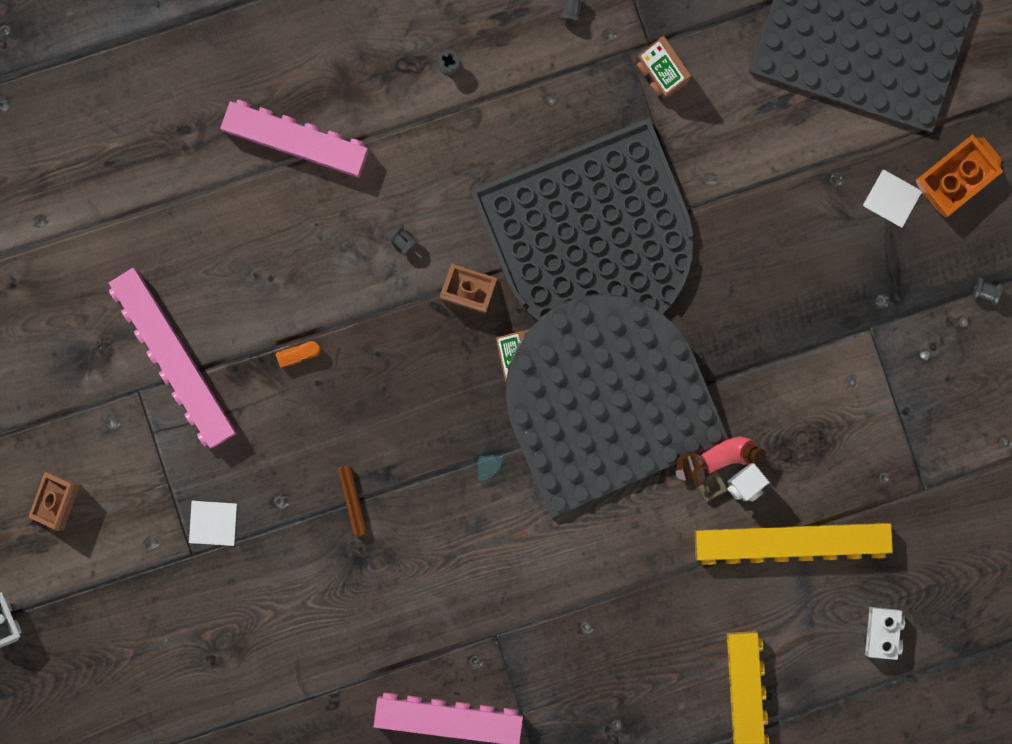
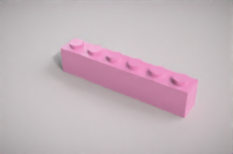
(294, 139)
(448, 720)

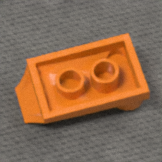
(960, 175)

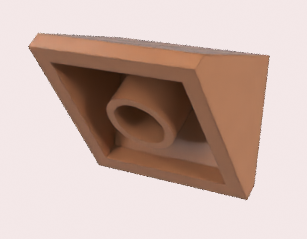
(468, 288)
(54, 501)

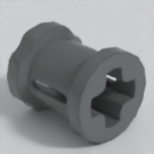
(572, 11)
(451, 69)
(402, 239)
(987, 291)

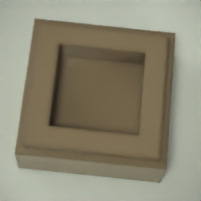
(712, 486)

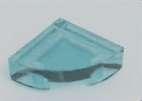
(488, 466)

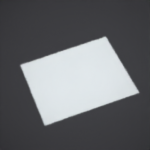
(892, 198)
(212, 523)

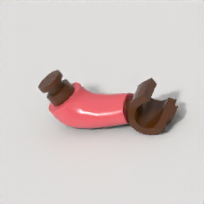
(734, 450)

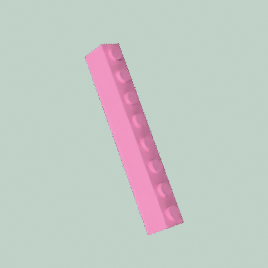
(172, 358)

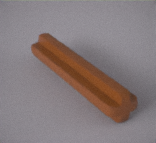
(352, 500)

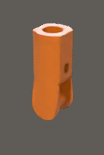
(298, 354)

